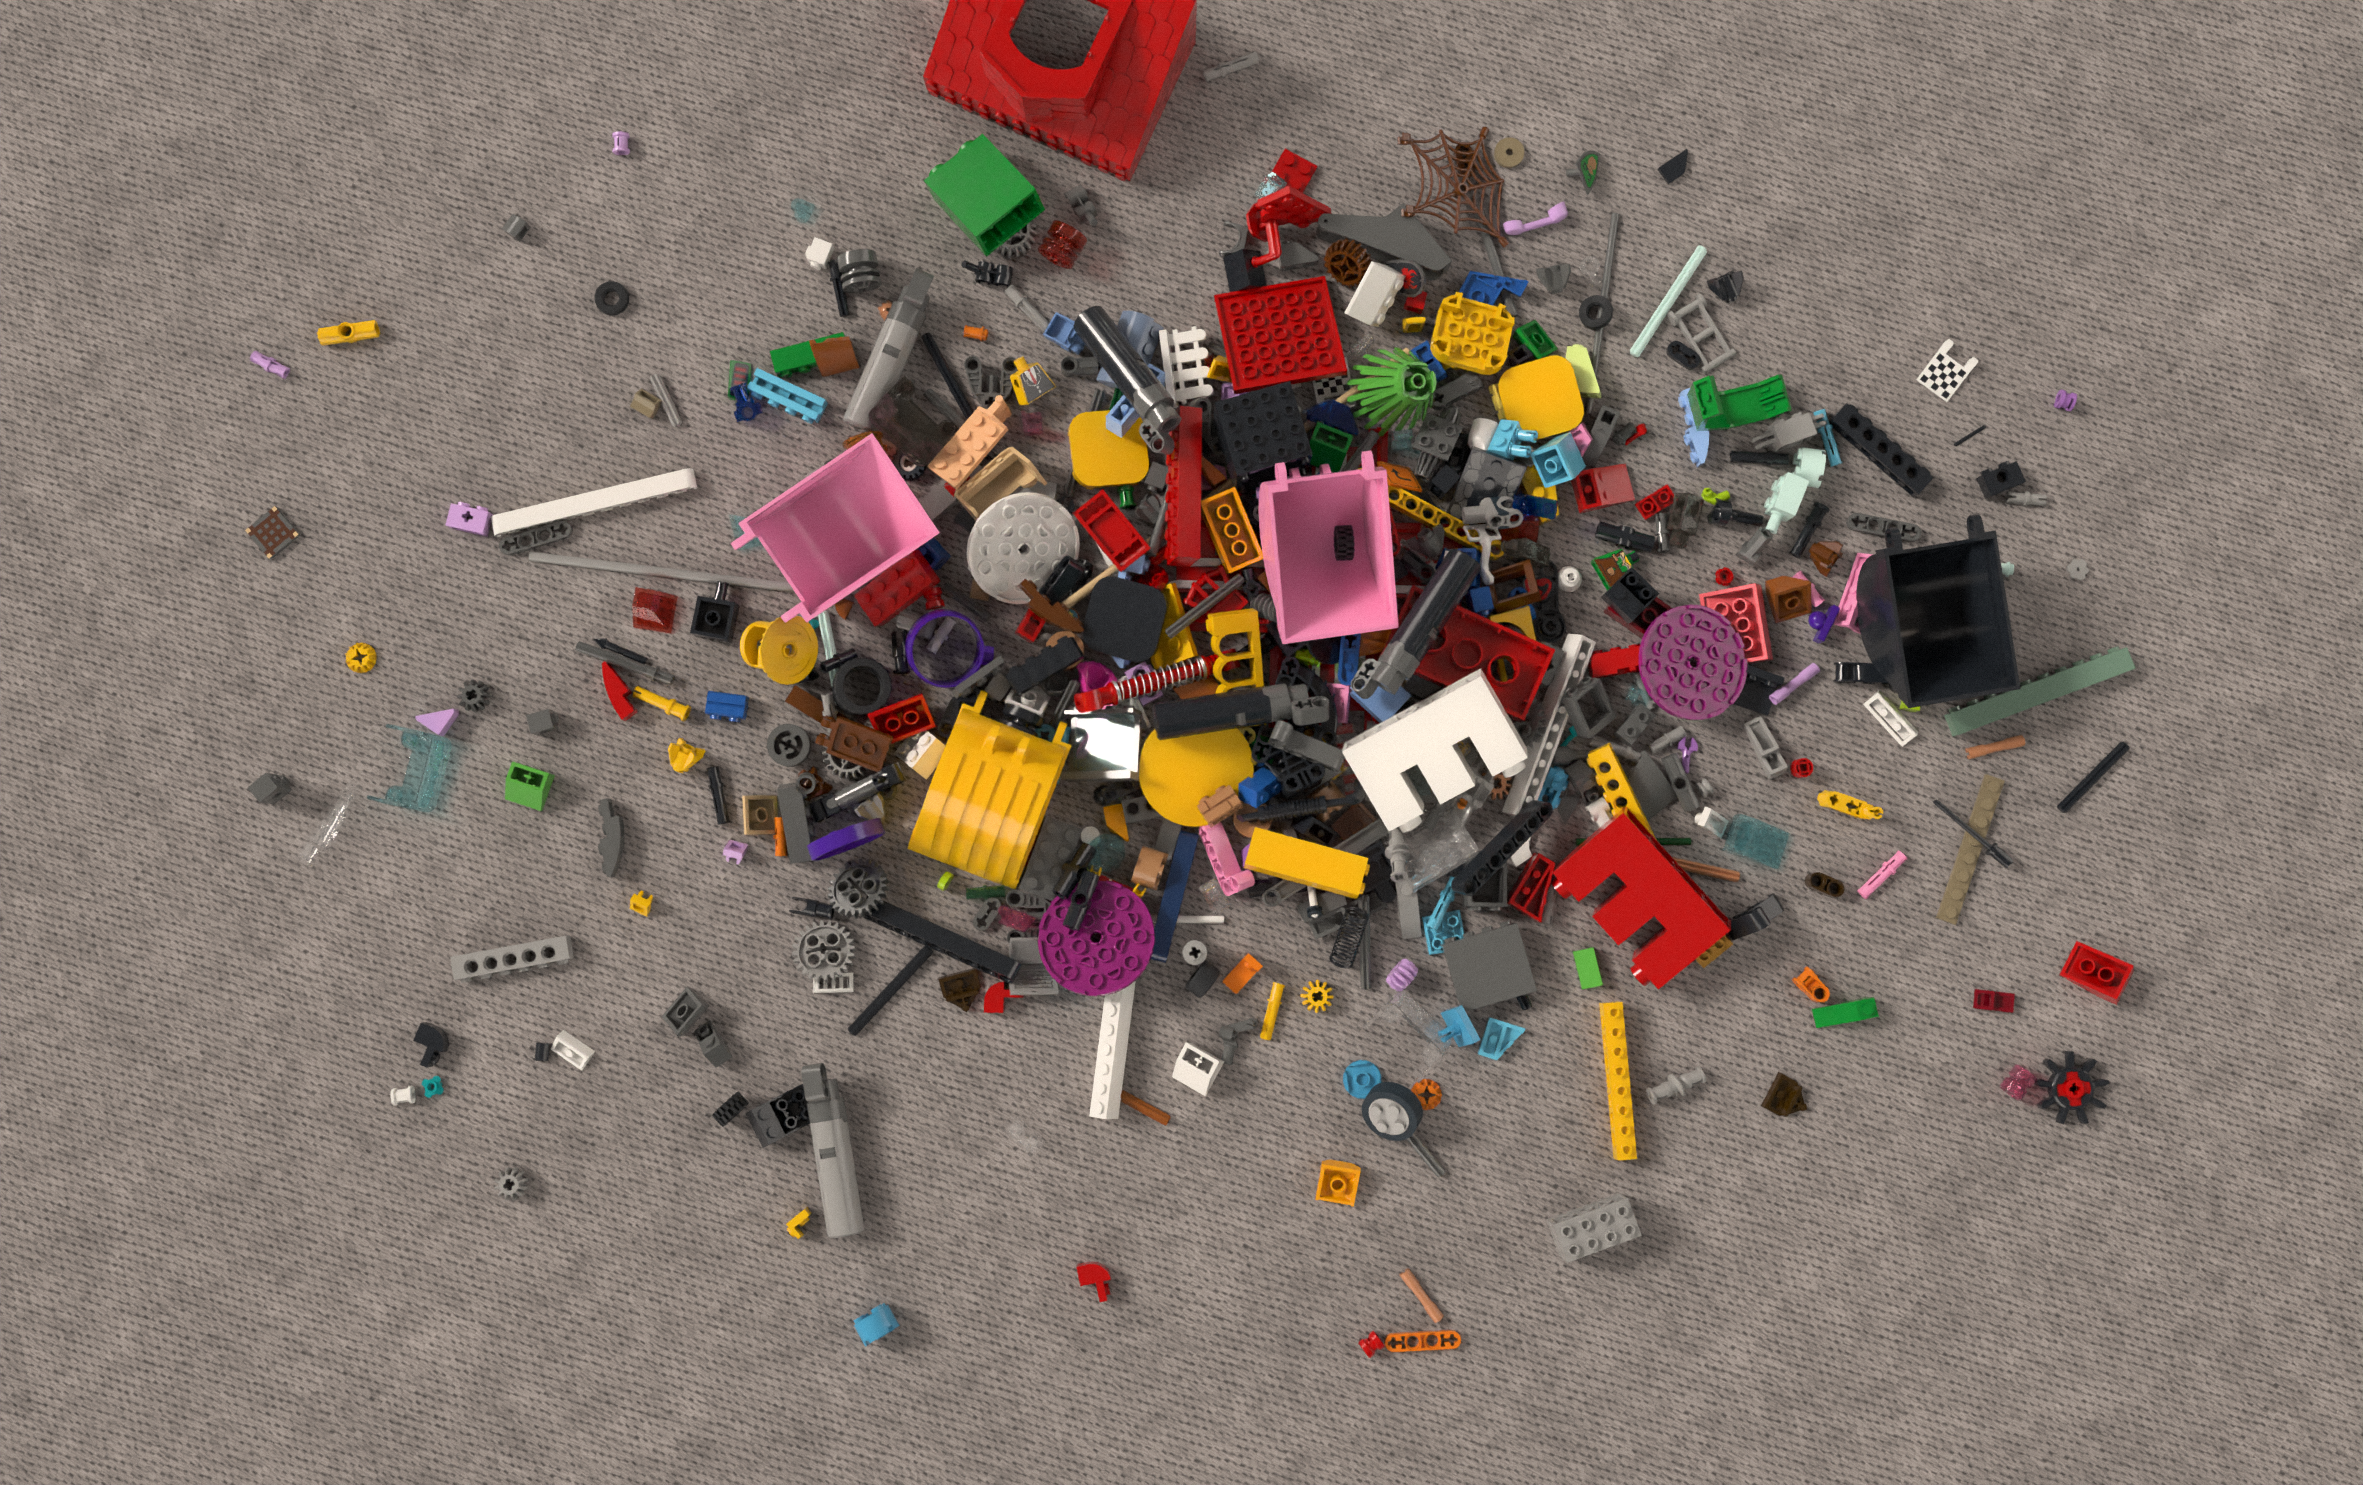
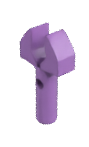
(1686, 753)

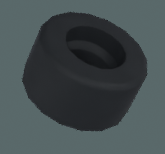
(1202, 979)

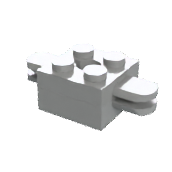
(1789, 433)

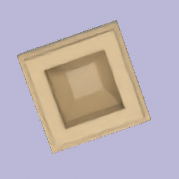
(977, 592)

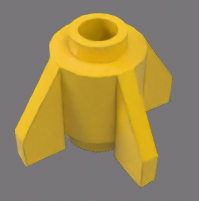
(683, 755)

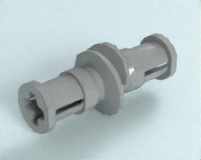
(1398, 854)
(1675, 1085)

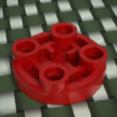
(1154, 576)

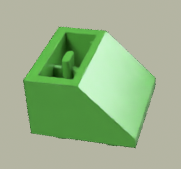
(527, 786)

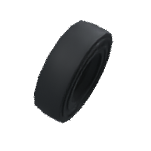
(601, 293)
(1587, 304)

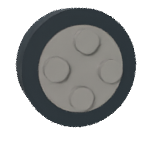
(1392, 1111)

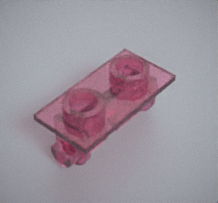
(1015, 919)

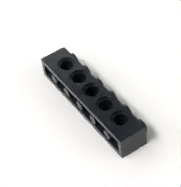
(1921, 475)

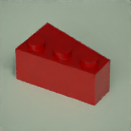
(1614, 662)
(1532, 887)

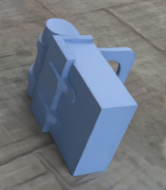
(1063, 334)

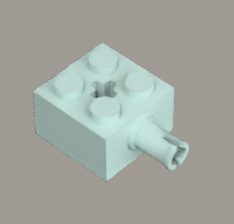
(1785, 499)

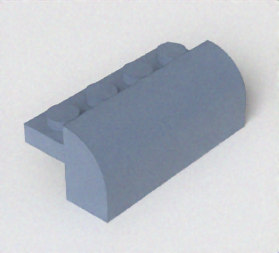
(1143, 336)

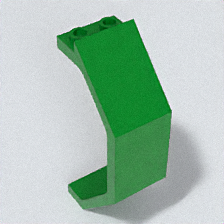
(1737, 406)

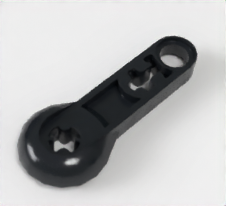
(1550, 613)

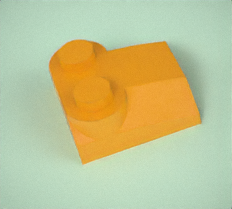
(1338, 1182)

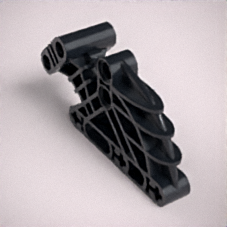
(1297, 770)

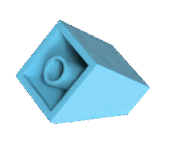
(1558, 460)

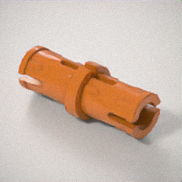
(780, 839)

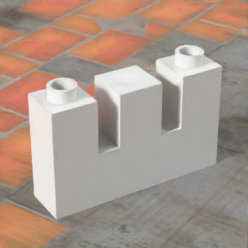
(1429, 737)

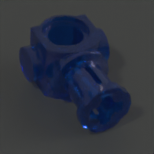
(743, 401)

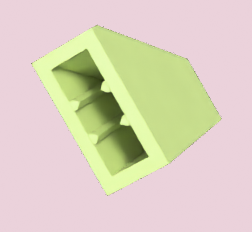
(1583, 371)

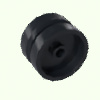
(1022, 719)

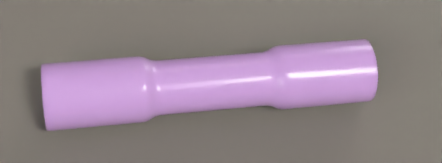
(1785, 690)

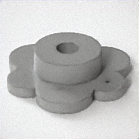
(2082, 569)

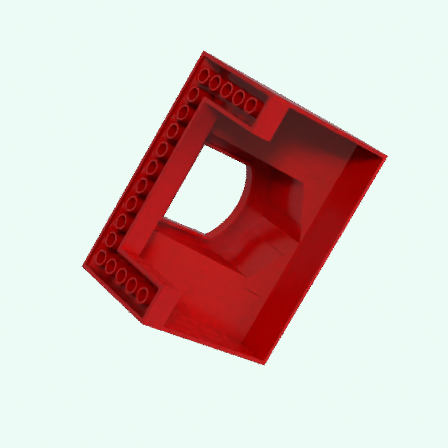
(1088, 111)

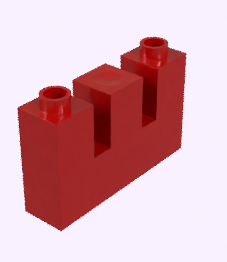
(1651, 888)

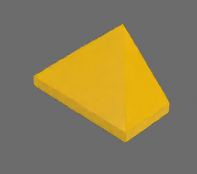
(1219, 369)

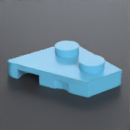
(1498, 1037)

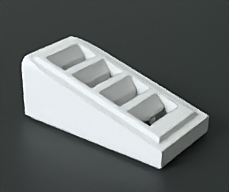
(834, 990)

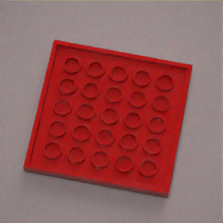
(1280, 334)

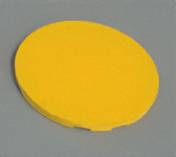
(1187, 768)

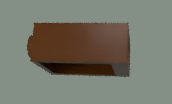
(1512, 572)

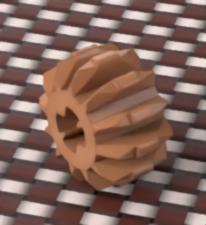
(1503, 785)

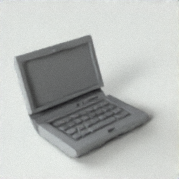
(1032, 976)

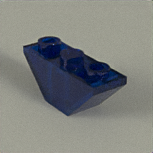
(1333, 415)

